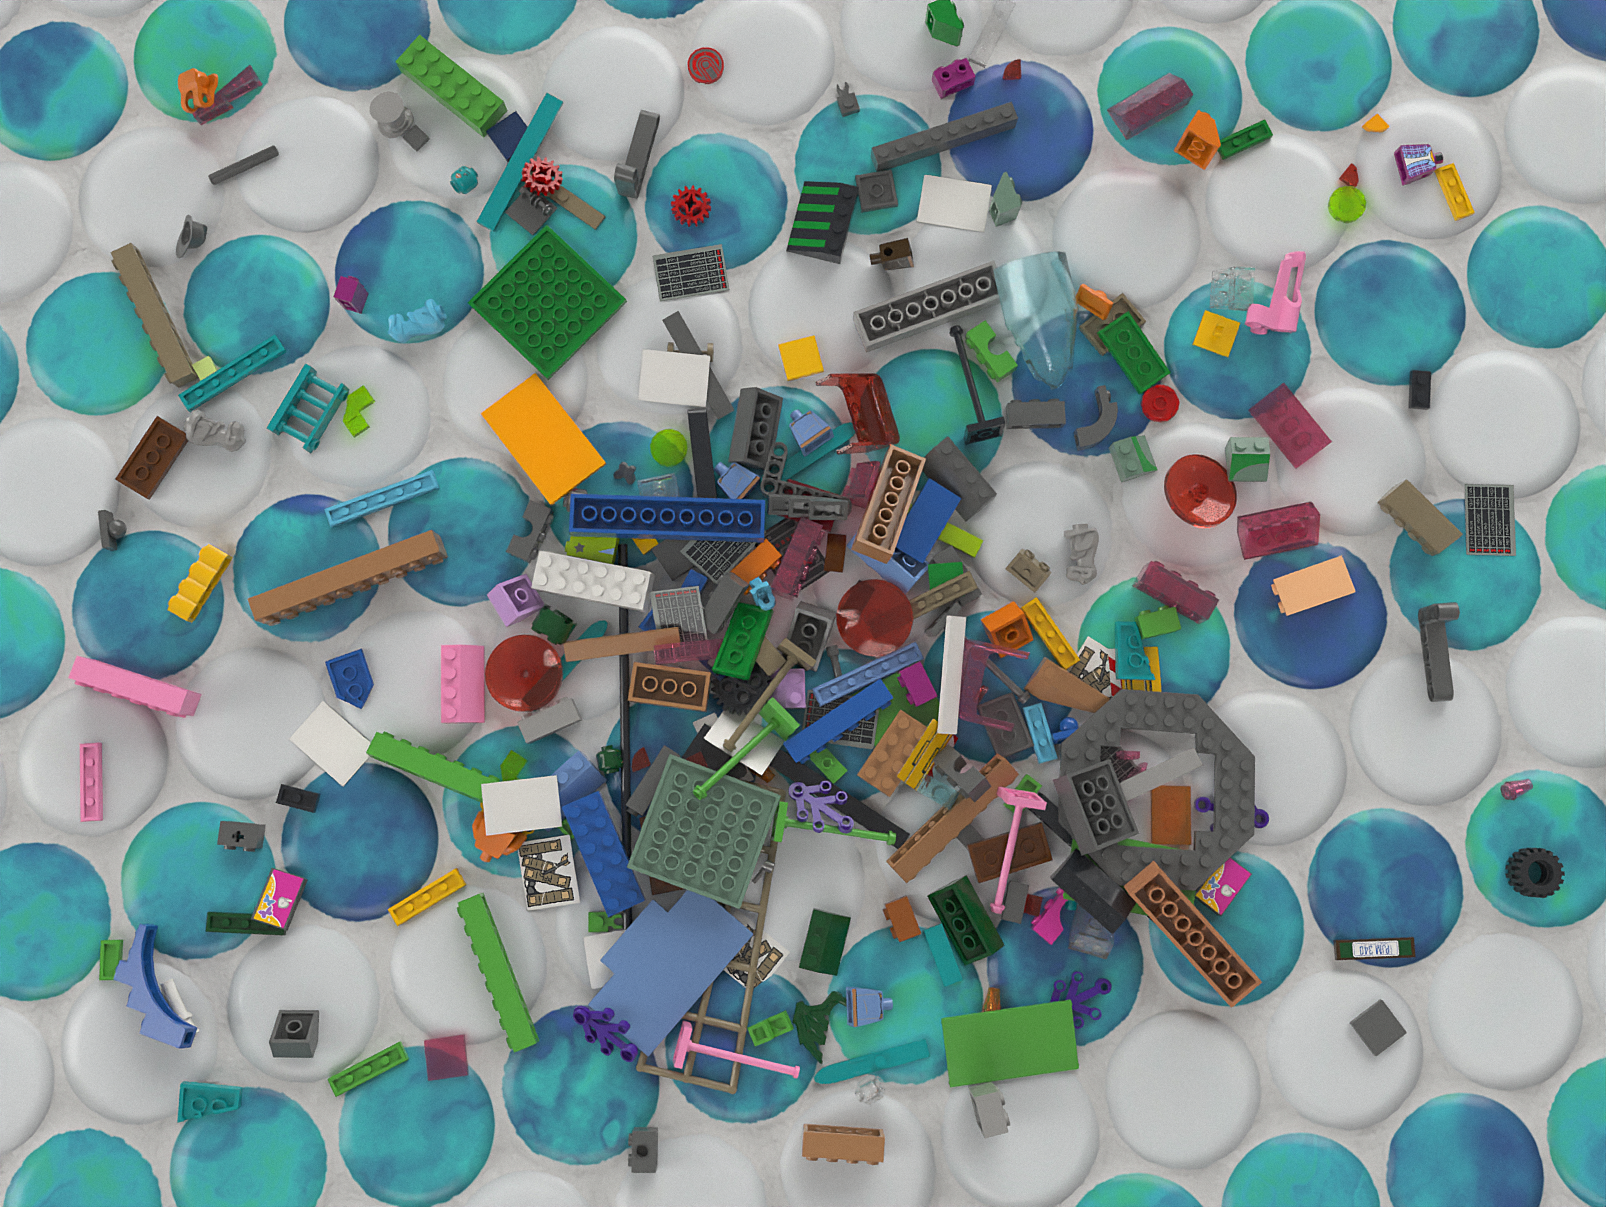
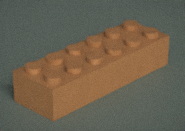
(888, 504)

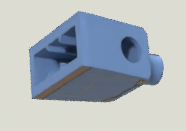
(809, 431)
(736, 480)
(865, 1006)

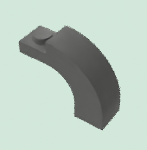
(1092, 435)

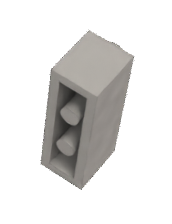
(549, 720)

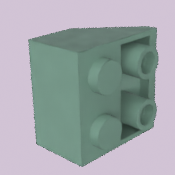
(1005, 202)

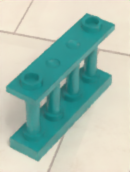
(289, 408)

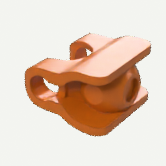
(194, 86)

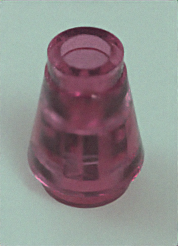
(1515, 789)

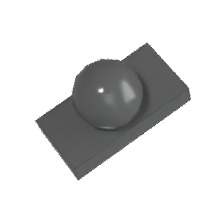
(110, 529)

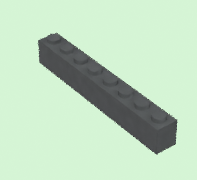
(944, 137)

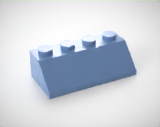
(900, 569)
(576, 780)

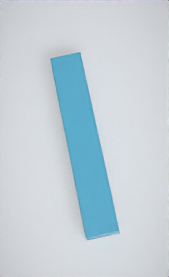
(381, 498)

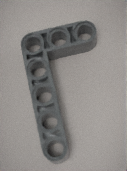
(631, 175)
(780, 486)
(1435, 649)

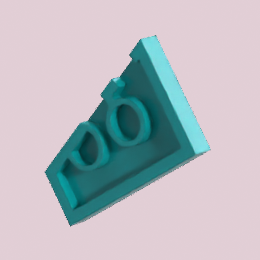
(1129, 653)
(206, 1099)

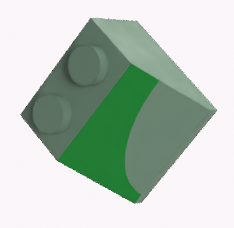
(1132, 457)
(1247, 459)

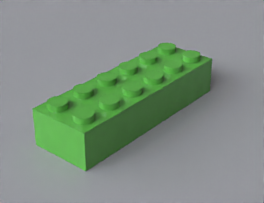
(451, 85)

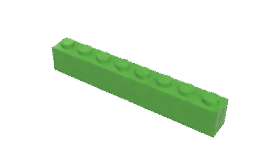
(429, 766)
(498, 972)

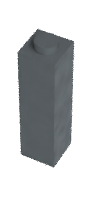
(646, 789)

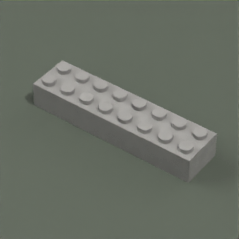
(927, 307)

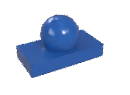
(1067, 727)

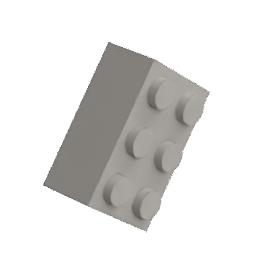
(989, 1110)

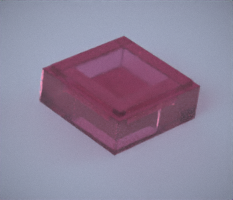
(1128, 755)

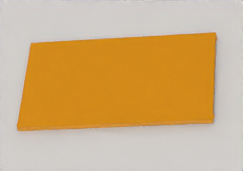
(543, 439)

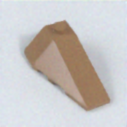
(1061, 687)

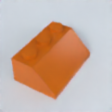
(1199, 140)

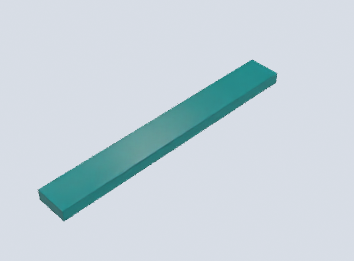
(524, 152)

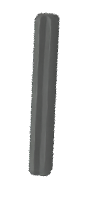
(243, 165)

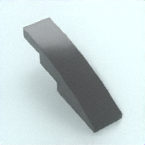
(807, 506)

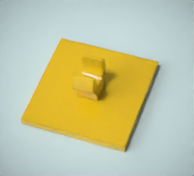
(1216, 333)

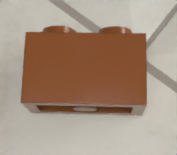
(902, 919)

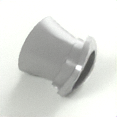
(391, 114)

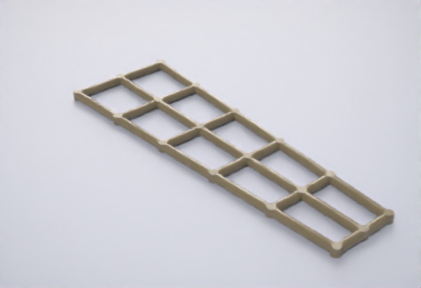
(751, 968)

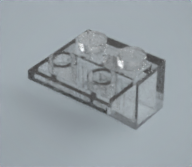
(1232, 288)

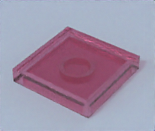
(446, 1057)

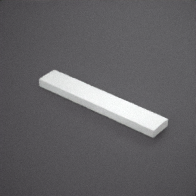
(951, 675)

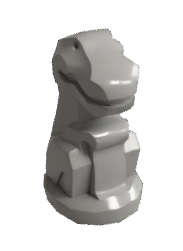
(207, 432)
(1083, 548)

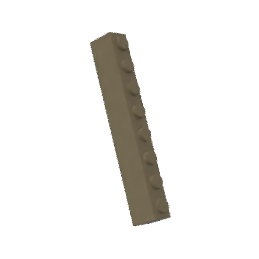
(154, 315)

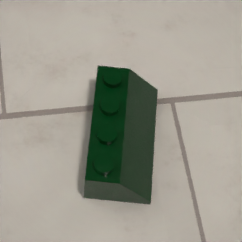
(966, 920)

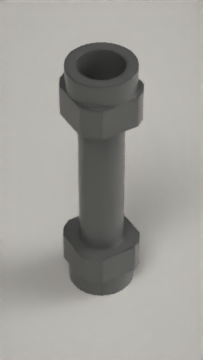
(833, 652)

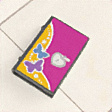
(1222, 886)
(279, 899)

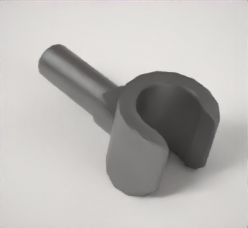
(767, 866)

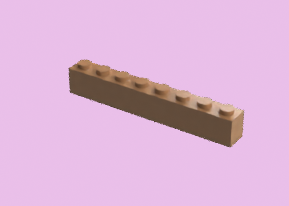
(948, 823)

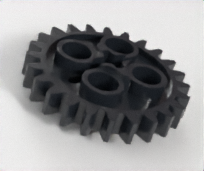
(731, 698)

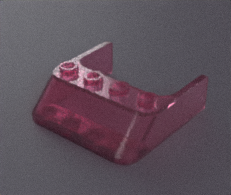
(973, 669)

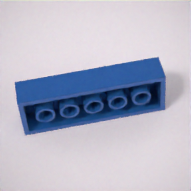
(603, 853)

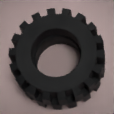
(1550, 872)

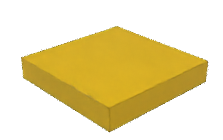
(801, 358)

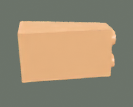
(1313, 586)

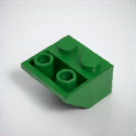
(943, 22)

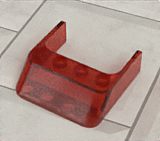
(868, 411)

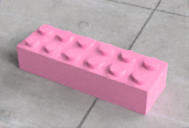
(134, 687)

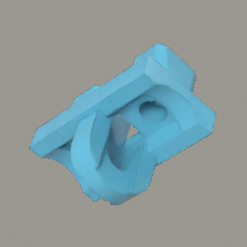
(762, 594)

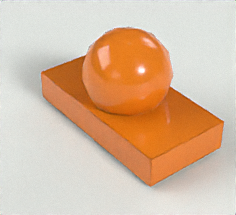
(1094, 301)

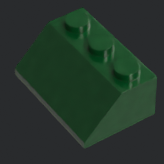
(824, 942)

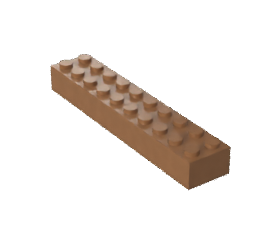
(348, 578)

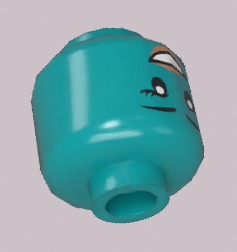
(464, 180)

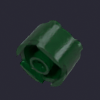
(553, 624)

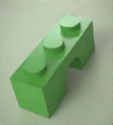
(998, 365)

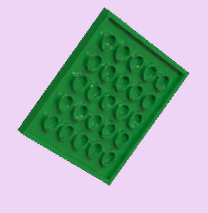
(547, 302)

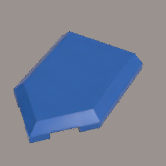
(351, 677)

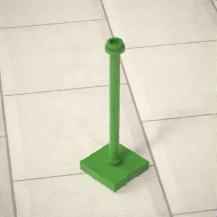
(777, 719)
(781, 821)

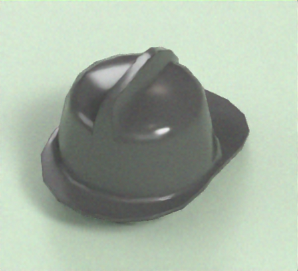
(191, 236)

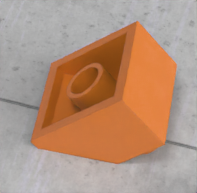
(1007, 627)

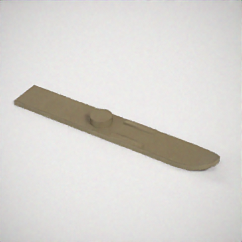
(576, 206)

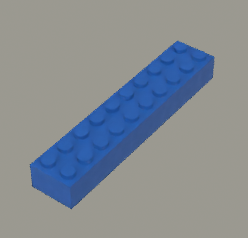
(667, 518)

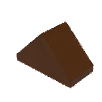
(835, 553)

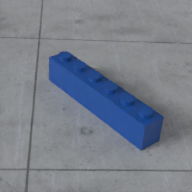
(837, 721)

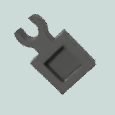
(847, 101)

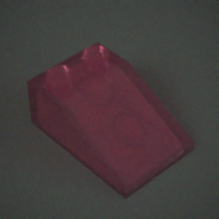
(862, 483)

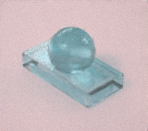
(938, 792)

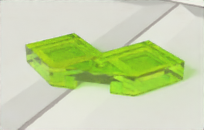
(356, 403)
(512, 766)

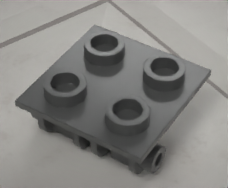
(530, 210)

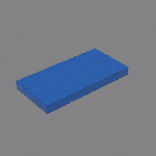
(926, 520)

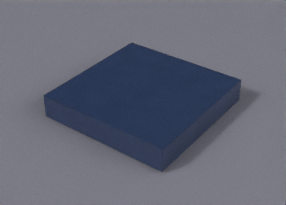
(507, 134)

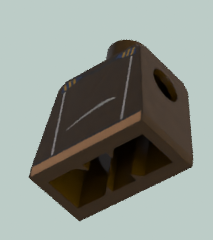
(894, 255)

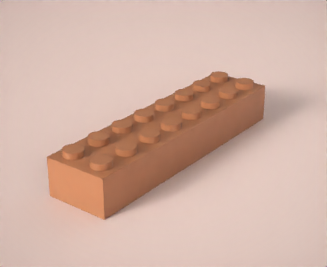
(1192, 934)

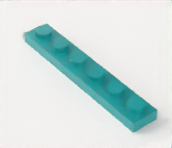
(232, 373)

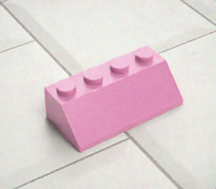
(462, 684)

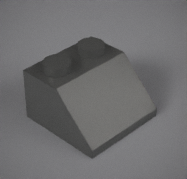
(295, 1034)

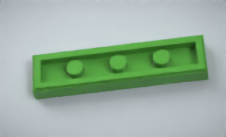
(368, 1069)

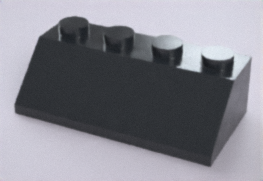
(1093, 890)

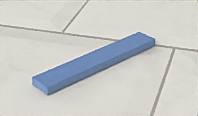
(867, 674)

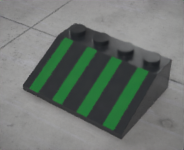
(823, 220)

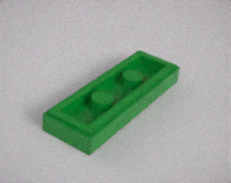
(1244, 139)

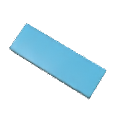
(1040, 733)

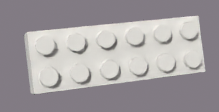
(593, 581)

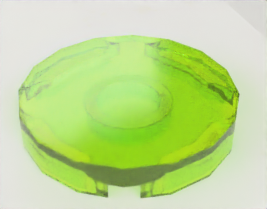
(1347, 204)
(668, 447)

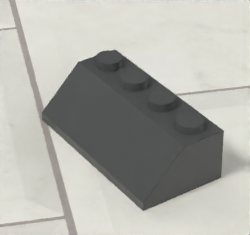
(755, 427)
(954, 472)

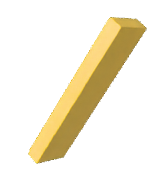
(1050, 634)
(427, 897)

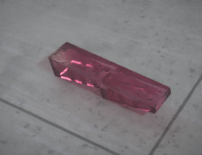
(237, 87)

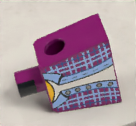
(1416, 162)

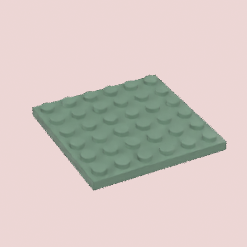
(704, 842)

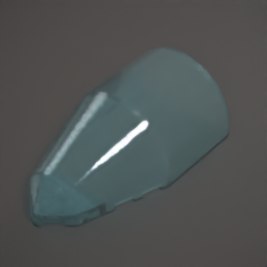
(1041, 313)

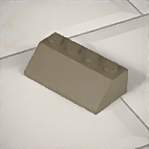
(1419, 518)

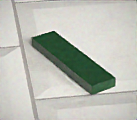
(238, 923)

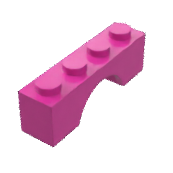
(1048, 923)

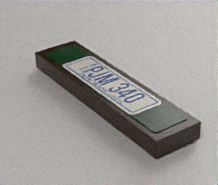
(1374, 948)

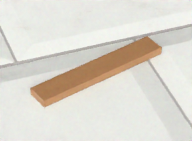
(619, 644)

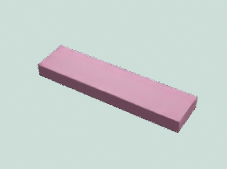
(91, 782)

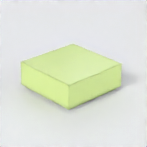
(204, 367)

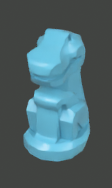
(422, 321)

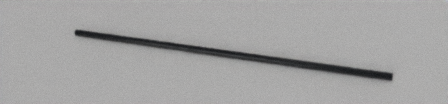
(625, 733)

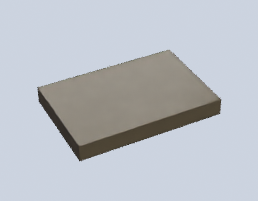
(1095, 324)

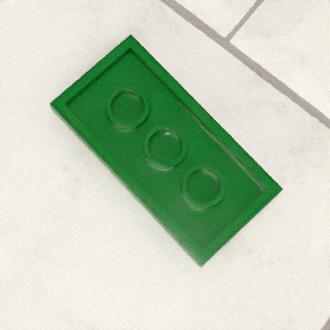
(1133, 352)
(742, 641)

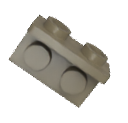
(1029, 570)

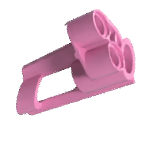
(1282, 313)

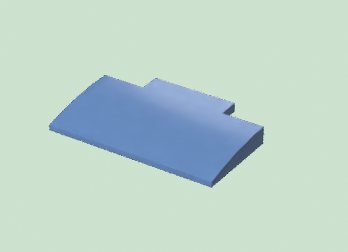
(667, 965)

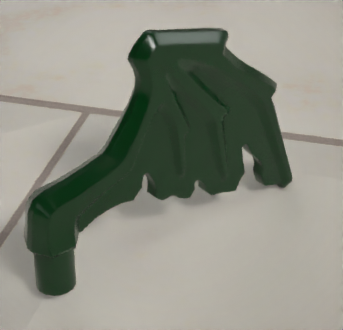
(812, 1023)

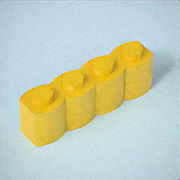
(200, 582)

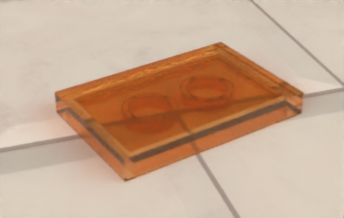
(1171, 815)

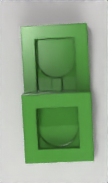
(770, 1028)

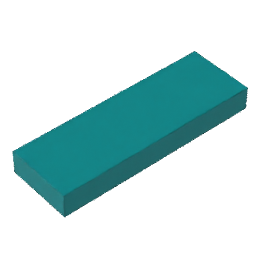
(943, 954)

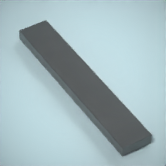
(686, 344)

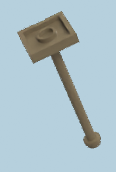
(794, 656)

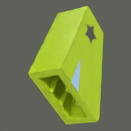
(593, 548)

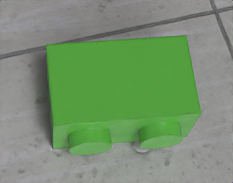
(1157, 623)

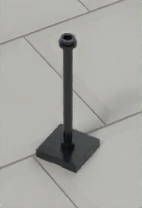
(983, 429)

